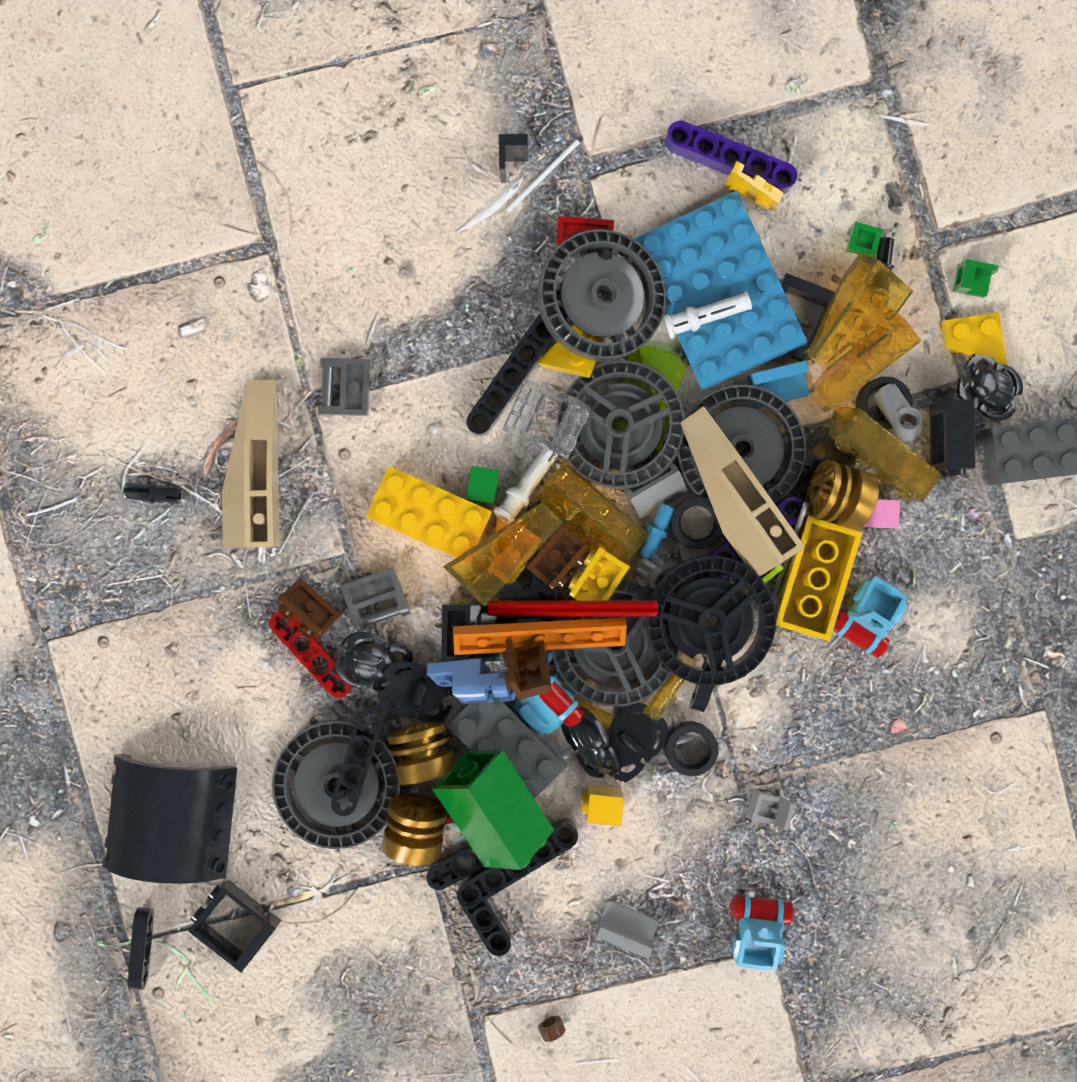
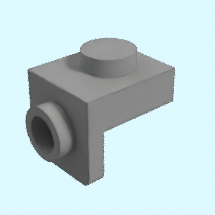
(770, 809)

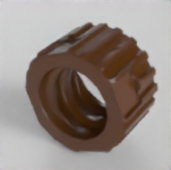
(551, 1028)

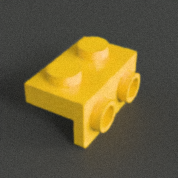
(599, 578)

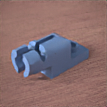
(471, 680)

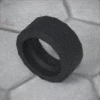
(868, 388)
(676, 528)
(712, 748)

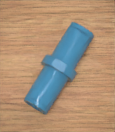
(657, 531)

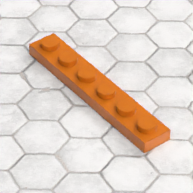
(555, 634)

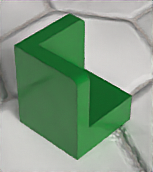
(863, 239)
(974, 278)
(482, 485)

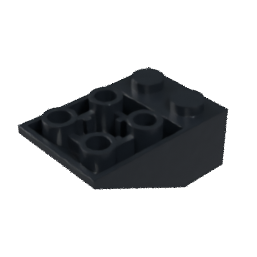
(465, 615)

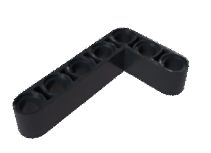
(487, 889)

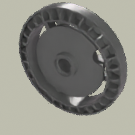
(619, 283)
(643, 428)
(758, 433)
(626, 662)
(315, 790)

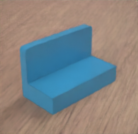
(785, 381)

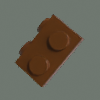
(558, 558)
(307, 609)
(527, 669)

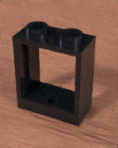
(812, 293)
(952, 436)
(217, 942)

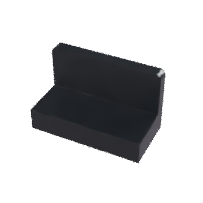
(511, 149)

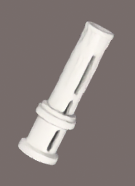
(690, 318)
(519, 495)

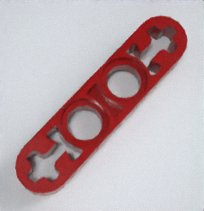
(307, 657)

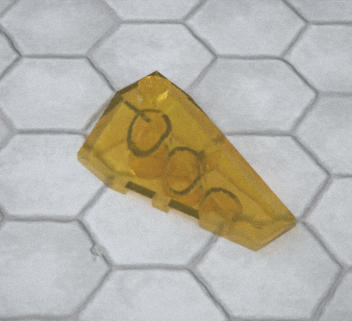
(861, 302)

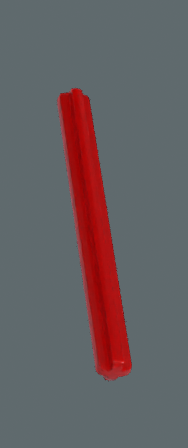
(572, 608)

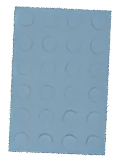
(717, 257)

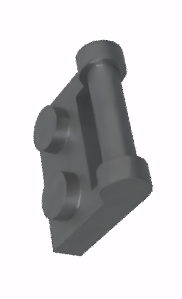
(353, 387)
(372, 590)

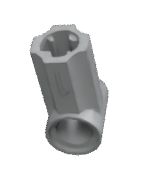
(898, 410)

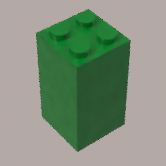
(493, 809)

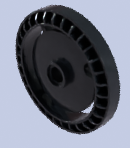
(732, 625)

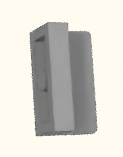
(661, 490)
(626, 928)

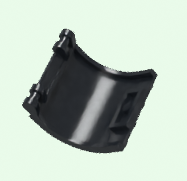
(169, 822)

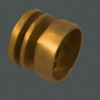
(842, 495)
(421, 751)
(414, 829)

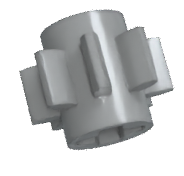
(649, 571)

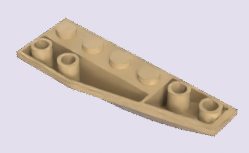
(251, 477)
(738, 499)

